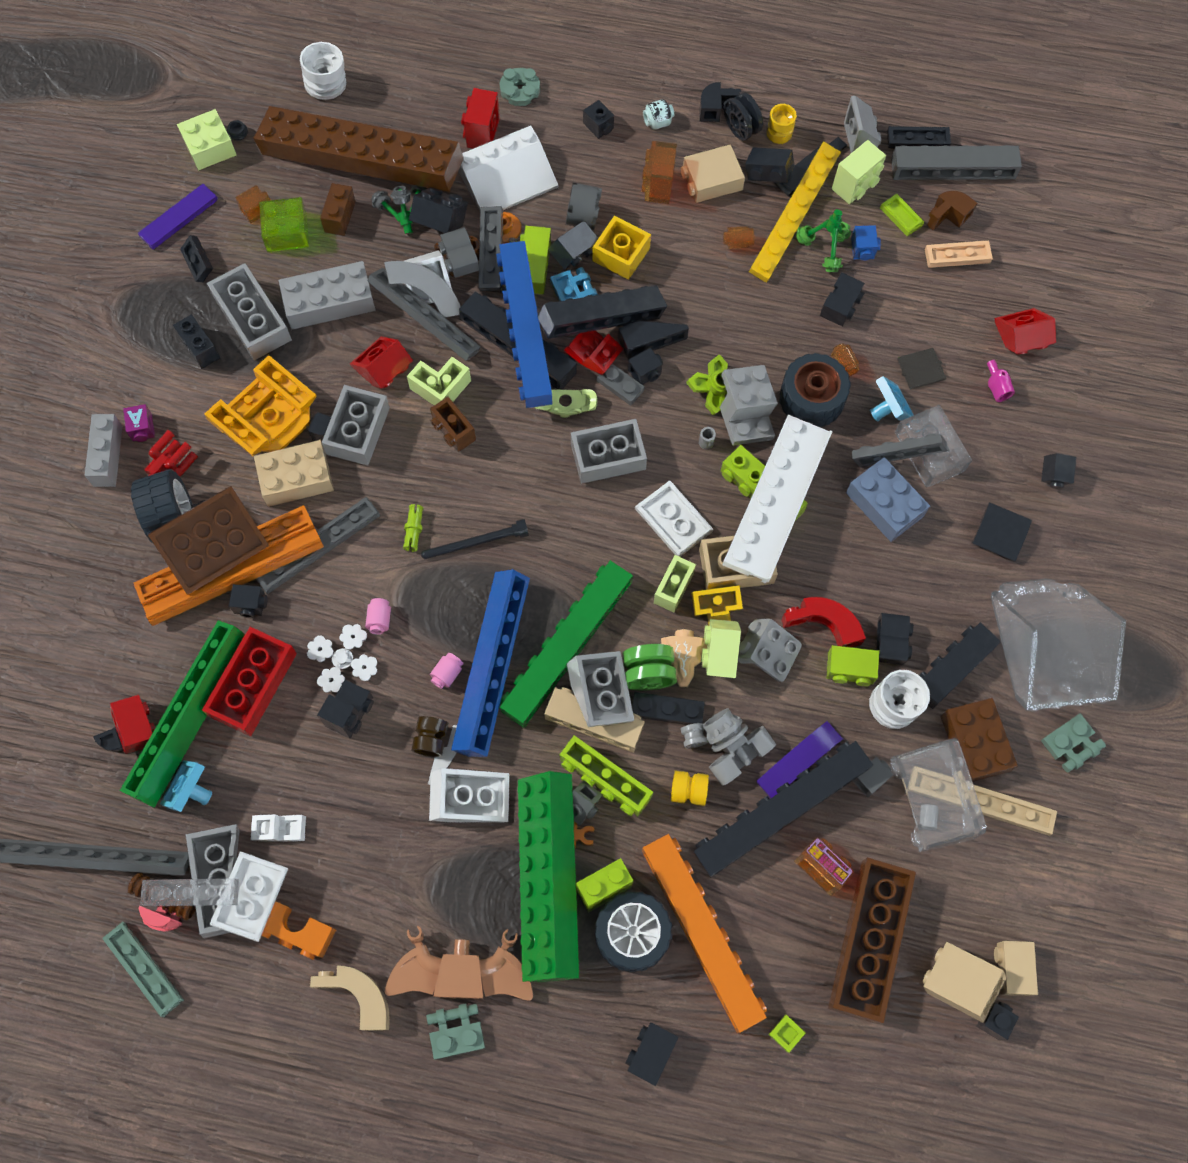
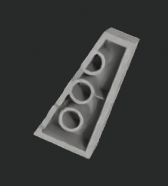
(212, 857)

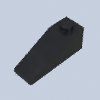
(655, 335)

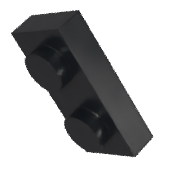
(196, 258)

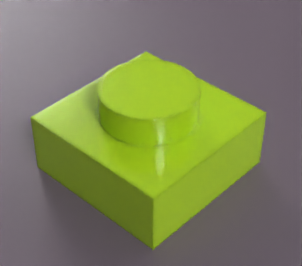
(787, 1033)

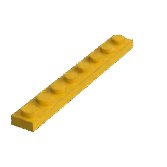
(794, 212)

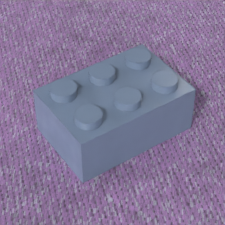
(887, 499)

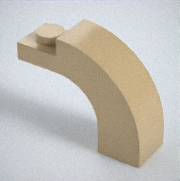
(372, 1001)

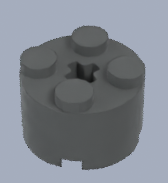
(583, 205)

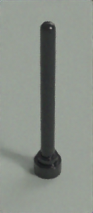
(517, 529)

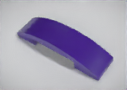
(800, 758)

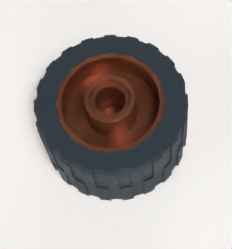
(815, 389)

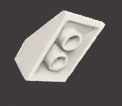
(468, 796)

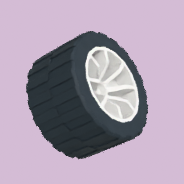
(159, 499)
(633, 931)

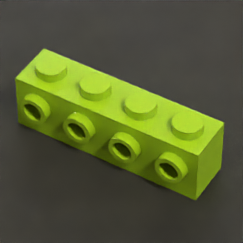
(746, 472)
(606, 776)

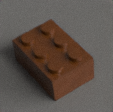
(981, 738)

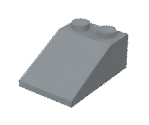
(601, 688)

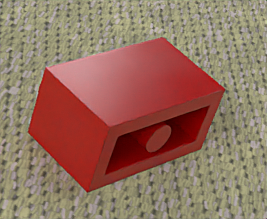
(132, 723)

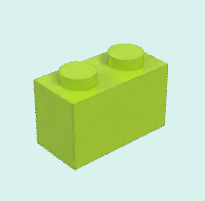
(852, 665)

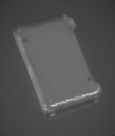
(939, 795)

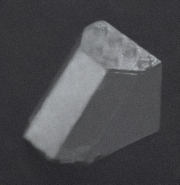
(1058, 643)

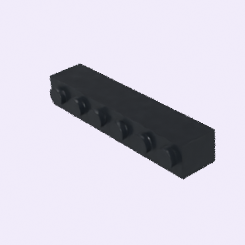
(601, 311)
(492, 324)

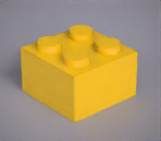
(621, 247)

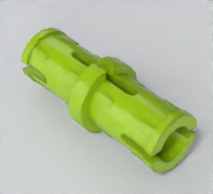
(413, 528)

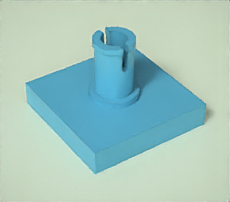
(894, 402)
(184, 787)

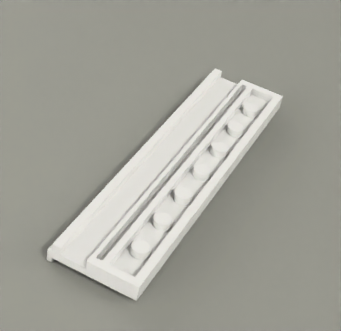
(777, 499)

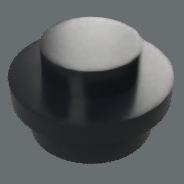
(237, 130)

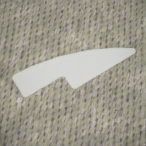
(447, 756)

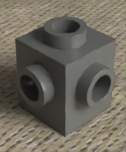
(584, 802)

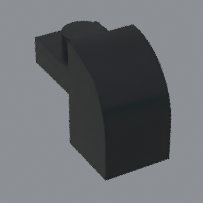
(713, 100)

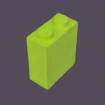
(604, 885)

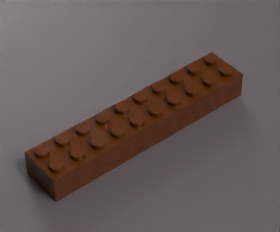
(359, 148)

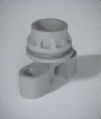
(727, 734)

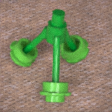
(838, 230)

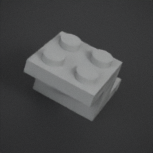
(748, 405)

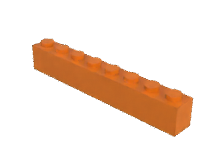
(703, 933)

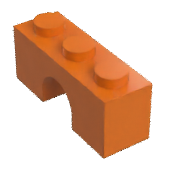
(312, 939)

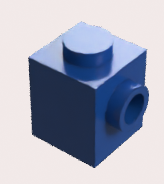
(865, 242)

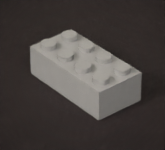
(326, 295)
(249, 311)

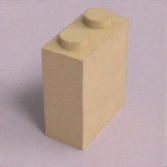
(712, 173)
(964, 981)

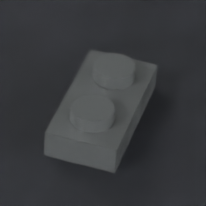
(621, 384)

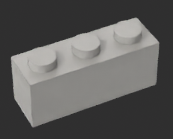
(103, 450)

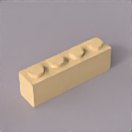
(565, 711)

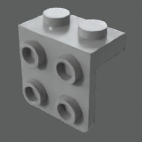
(769, 648)

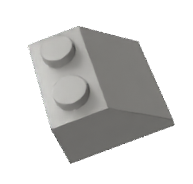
(860, 124)

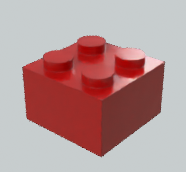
(481, 118)

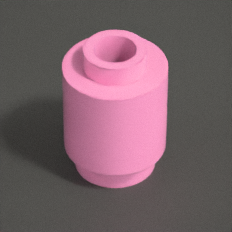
(378, 616)
(446, 671)

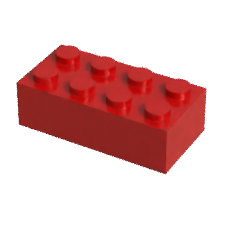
(250, 681)

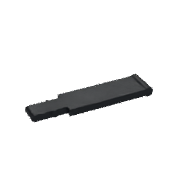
(801, 167)

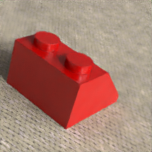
(1026, 330)
(382, 362)

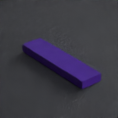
(177, 216)

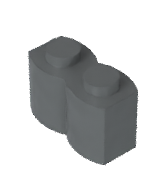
(459, 252)

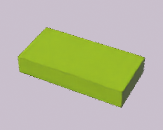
(902, 215)

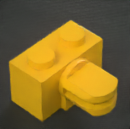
(717, 602)

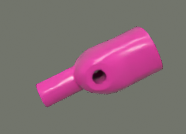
(1000, 382)

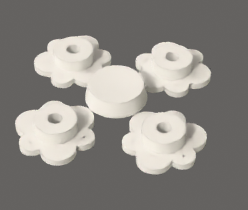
(342, 658)

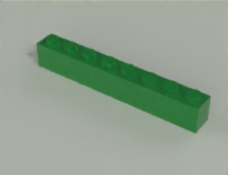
(569, 640)
(182, 717)

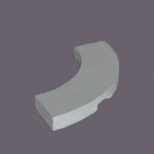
(427, 281)

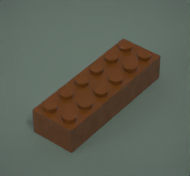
(872, 941)

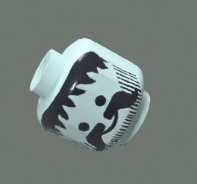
(658, 114)

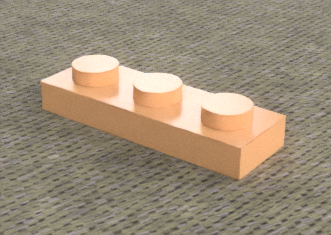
(958, 254)

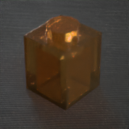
(249, 203)

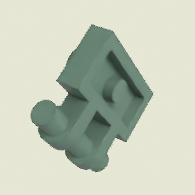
(1067, 737)
(458, 1039)

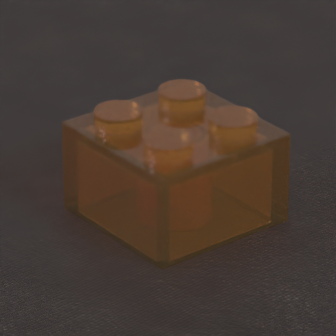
(659, 172)

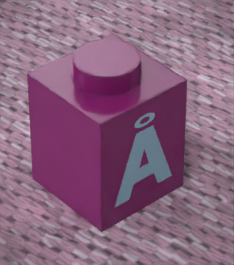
(139, 423)

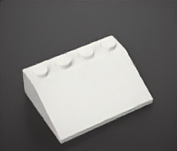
(507, 170)

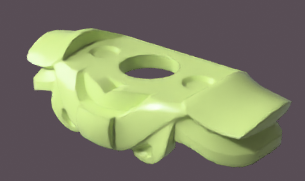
(582, 401)

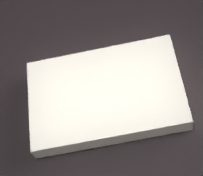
(674, 519)
(257, 893)

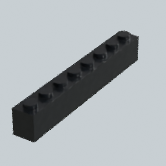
(782, 809)

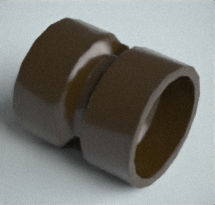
(430, 736)

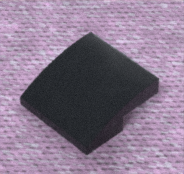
(1002, 531)

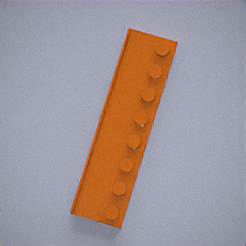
(288, 539)

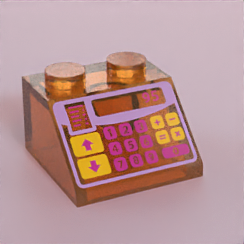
(824, 866)

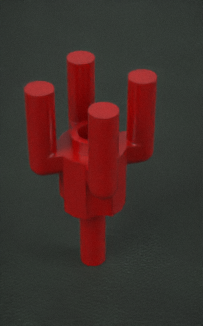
(171, 456)

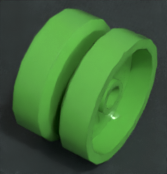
(649, 667)

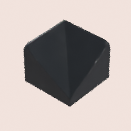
(319, 426)

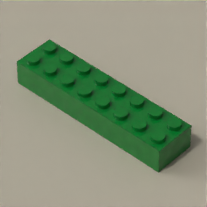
(547, 878)

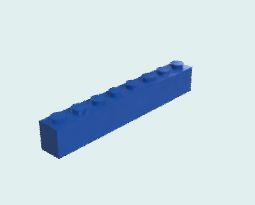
(525, 325)
(490, 664)

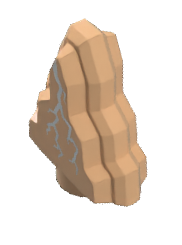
(686, 654)

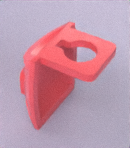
(159, 920)

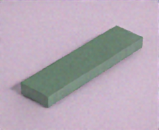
(143, 969)

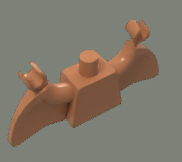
(459, 974)

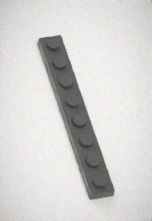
(93, 857)

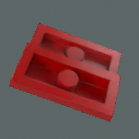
(594, 350)

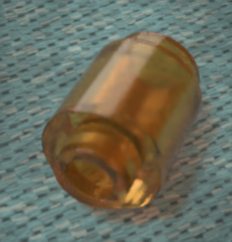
(738, 237)
(846, 357)

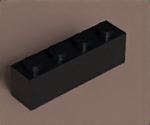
(959, 662)

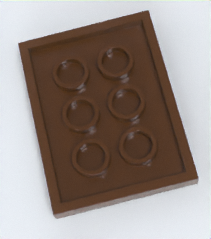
(208, 540)

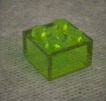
(284, 224)

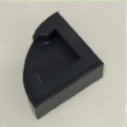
(109, 740)

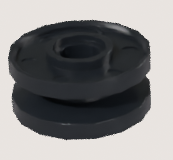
(743, 116)

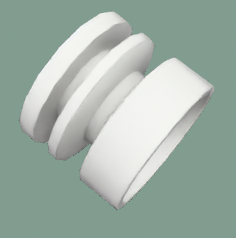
(323, 70)
(909, 692)

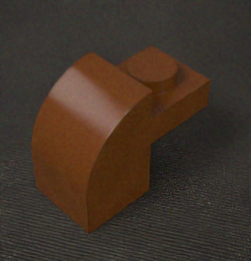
(954, 206)

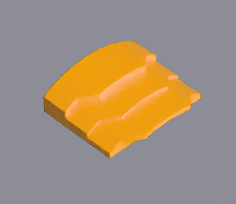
(266, 411)

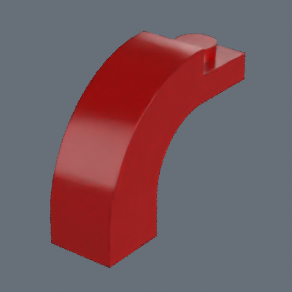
(832, 615)

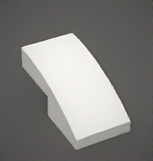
(278, 828)

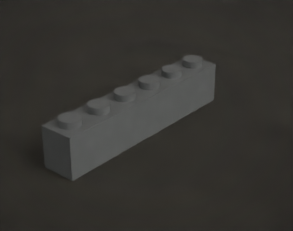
(955, 162)

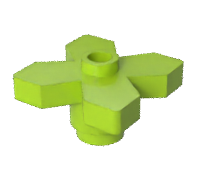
(711, 384)

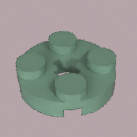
(516, 77)

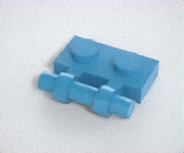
(566, 285)

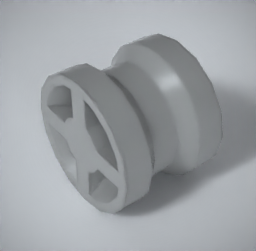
(694, 735)

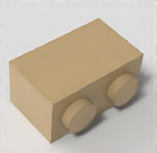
(1019, 966)

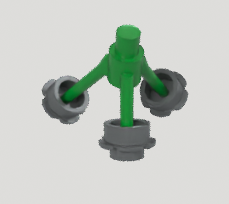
(400, 196)

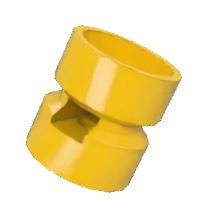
(781, 123)
(690, 788)

